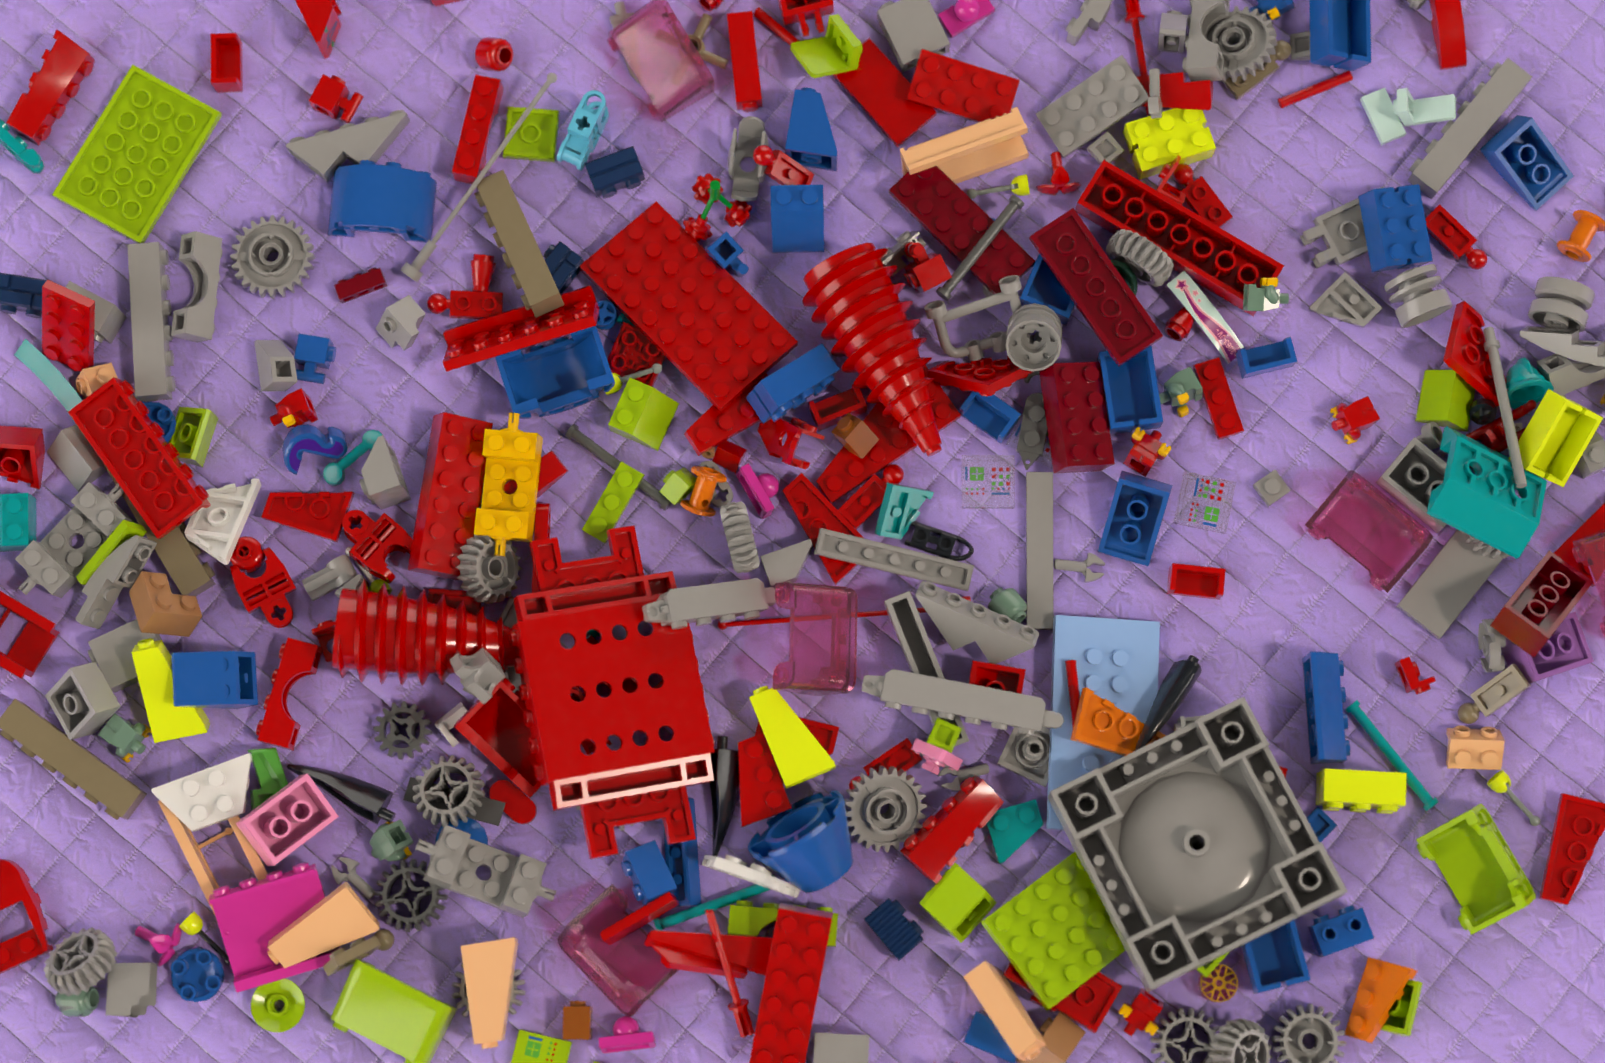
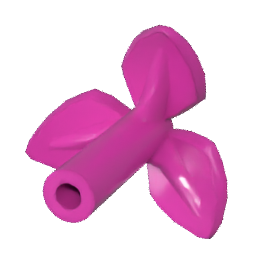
(161, 943)

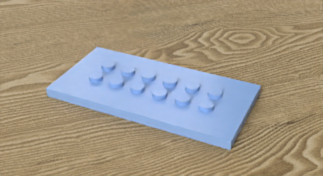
(1114, 661)

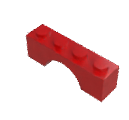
(473, 141)
(296, 662)

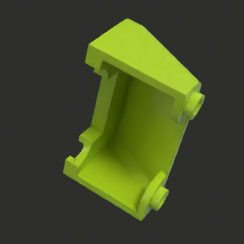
(1478, 868)
(392, 1013)

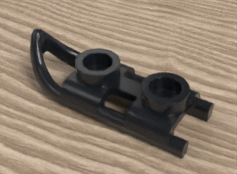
(944, 543)

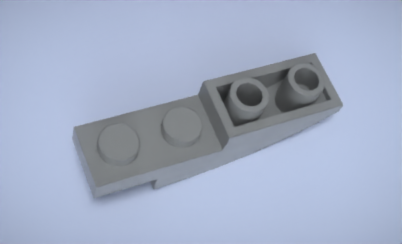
(1092, 15)
(113, 574)

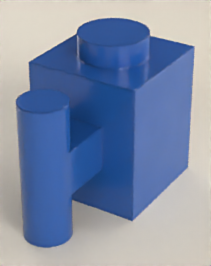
(726, 252)
(313, 353)

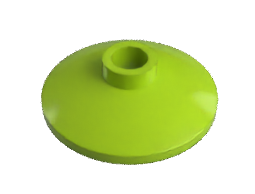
(264, 1008)

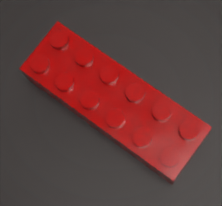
(448, 494)
(791, 985)

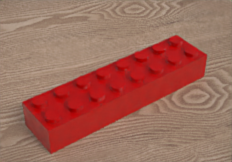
(1193, 243)

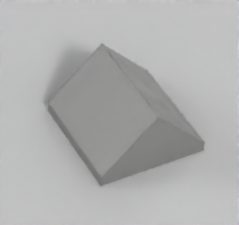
(76, 457)

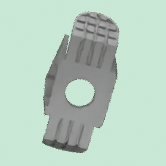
(750, 136)

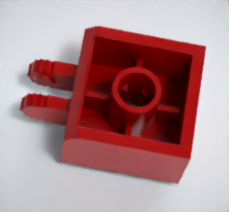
(802, 10)

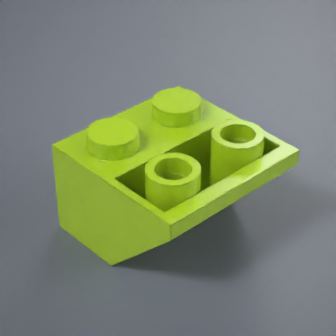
(958, 902)

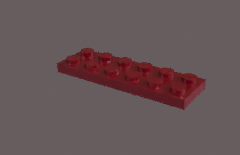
(960, 225)
(1096, 287)

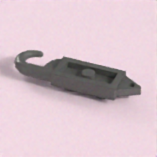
(1033, 427)

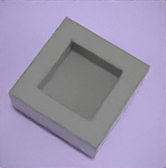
(1105, 149)
(1271, 488)

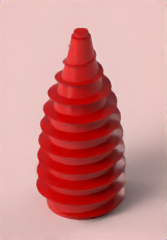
(875, 335)
(411, 635)

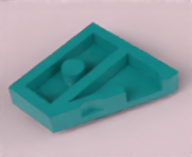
(900, 509)
(1013, 827)

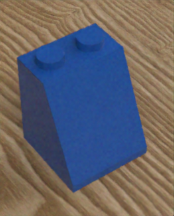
(809, 132)
(797, 218)

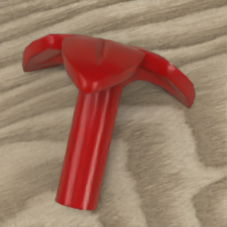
(1059, 178)

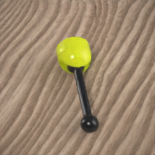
(193, 925)

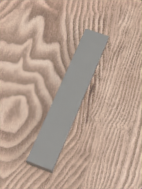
(1039, 550)
(893, 559)

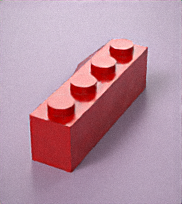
(51, 89)
(22, 454)
(951, 828)

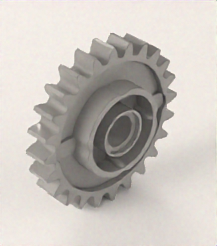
(1254, 42)
(264, 240)
(869, 797)

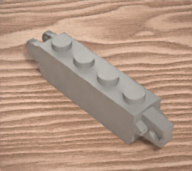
(710, 602)

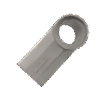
(334, 576)

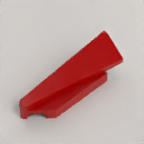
(1178, 93)
(699, 953)

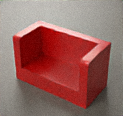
(226, 62)
(833, 409)
(1196, 581)

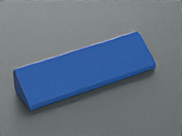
(684, 866)

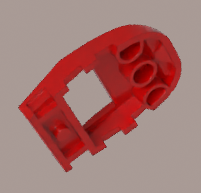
(32, 943)

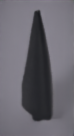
(1169, 697)
(723, 790)
(359, 796)

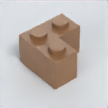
(160, 610)
(1060, 1038)

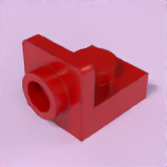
(1409, 676)

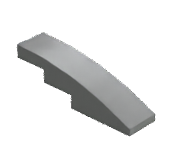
(1566, 343)

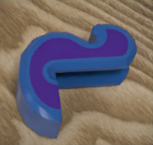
(311, 440)

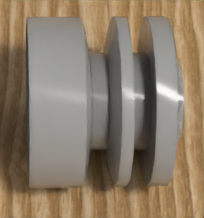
(1416, 291)
(1037, 350)

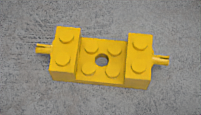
(515, 457)

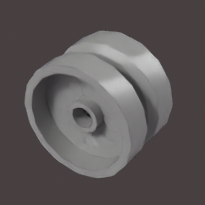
(1561, 303)

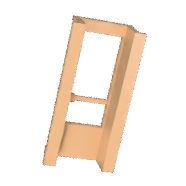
(971, 149)
(196, 858)

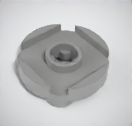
(1491, 642)

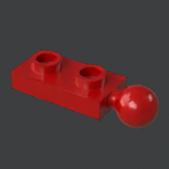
(782, 167)
(1201, 196)
(1454, 237)
(467, 304)
(870, 496)
(899, 757)

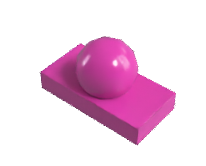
(964, 15)
(759, 489)
(626, 1037)

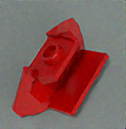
(773, 433)

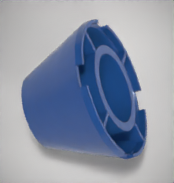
(807, 842)

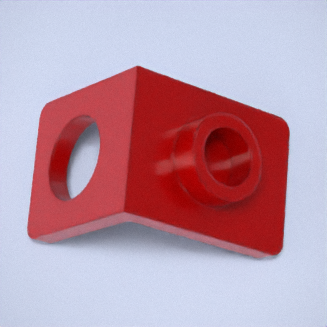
(1164, 187)
(325, 633)

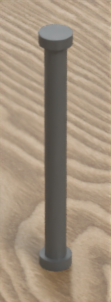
(1014, 204)
(613, 462)

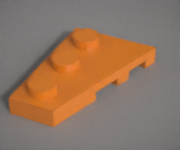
(1376, 994)

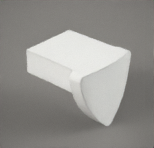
(448, 720)

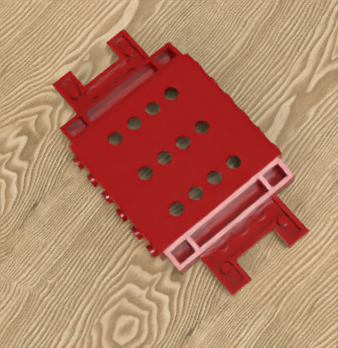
(635, 780)

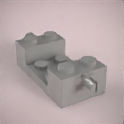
(54, 559)
(512, 880)

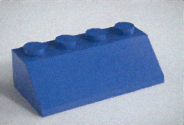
(1325, 708)

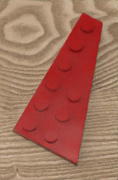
(850, 471)

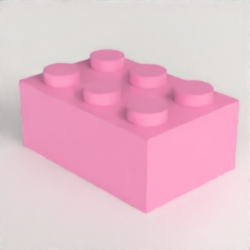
(287, 820)

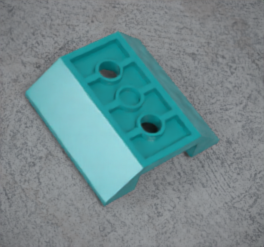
(1486, 502)

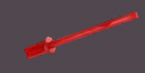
(1134, 16)
(738, 1005)

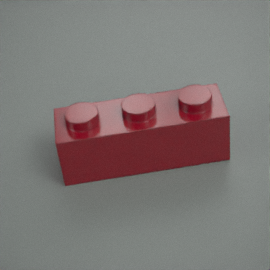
(360, 285)

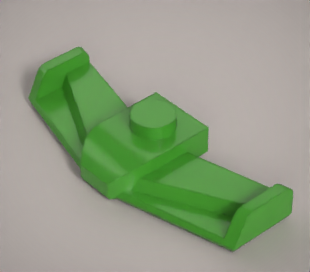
(269, 775)

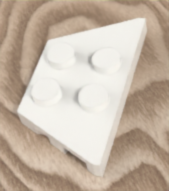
(221, 524)
(208, 794)
(755, 874)

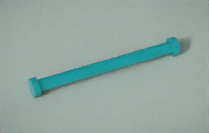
(1391, 755)
(714, 904)

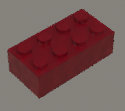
(1076, 417)
(1541, 603)

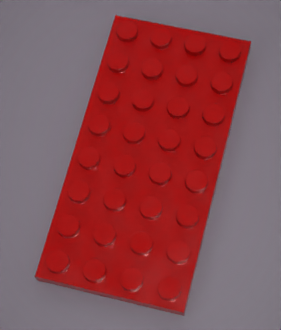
(688, 306)

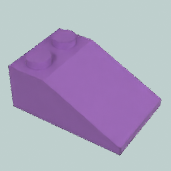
(1561, 653)

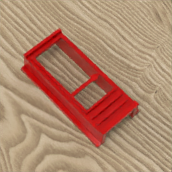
(32, 642)

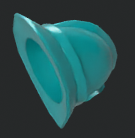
(1525, 383)

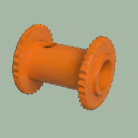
(1581, 236)
(703, 491)

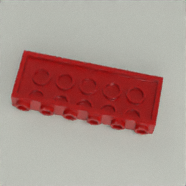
(518, 329)
(139, 456)

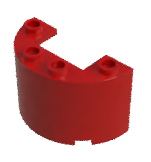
(502, 735)

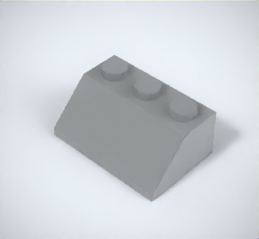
(383, 476)

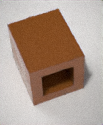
(855, 435)
(577, 1021)

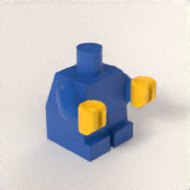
(1273, 8)

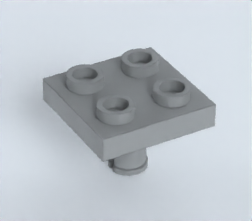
(1027, 755)

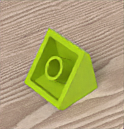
(1445, 400)
(193, 434)
(1404, 1010)

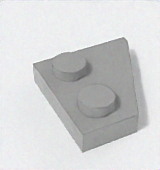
(1347, 302)

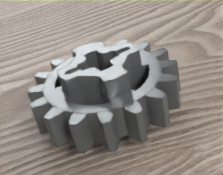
(393, 738)

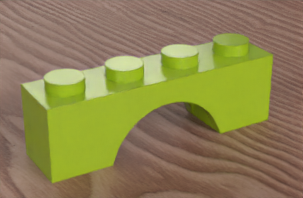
(750, 920)

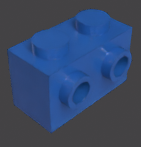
(648, 872)
(1341, 931)

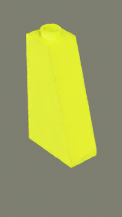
(155, 678)
(789, 740)

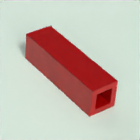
(744, 61)

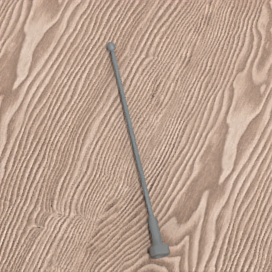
(413, 270)

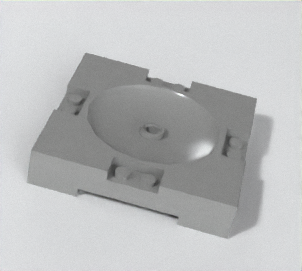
(1182, 903)

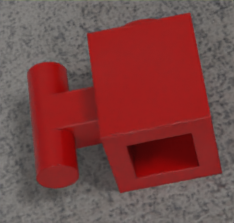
(331, 97)

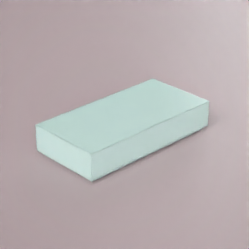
(1382, 116)

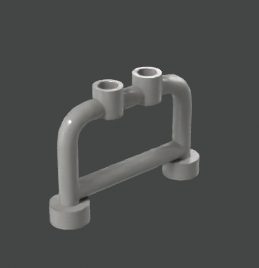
(974, 349)

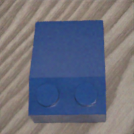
(1527, 161)
(1135, 518)

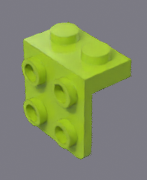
(831, 54)

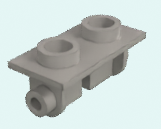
(894, 255)

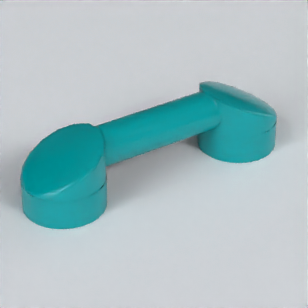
(334, 472)

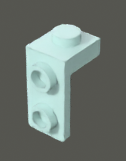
(1425, 109)

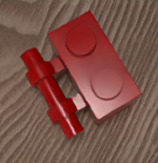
(926, 269)

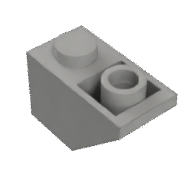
(275, 365)

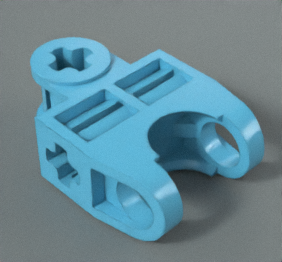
(584, 131)

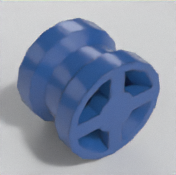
(606, 309)

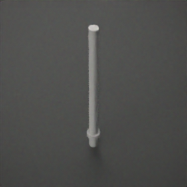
(1492, 346)

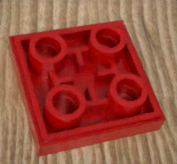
(634, 353)

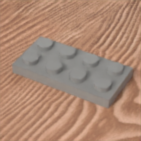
(1093, 106)

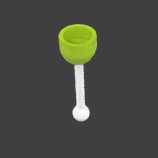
(375, 584)

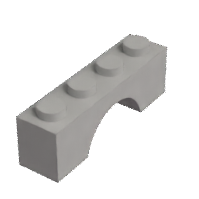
(1204, 57)
(202, 257)
(1569, 374)

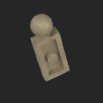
(1242, 87)
(1494, 694)
(360, 949)

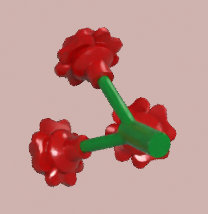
(709, 192)

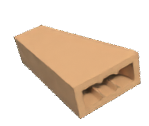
(327, 925)
(489, 985)
(1005, 1010)

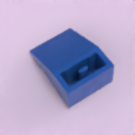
(214, 679)

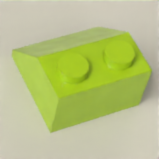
(643, 414)

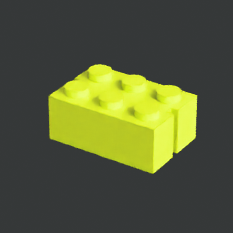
(1162, 139)
(1557, 437)
(1360, 790)

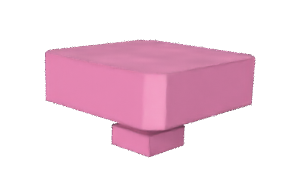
(935, 757)

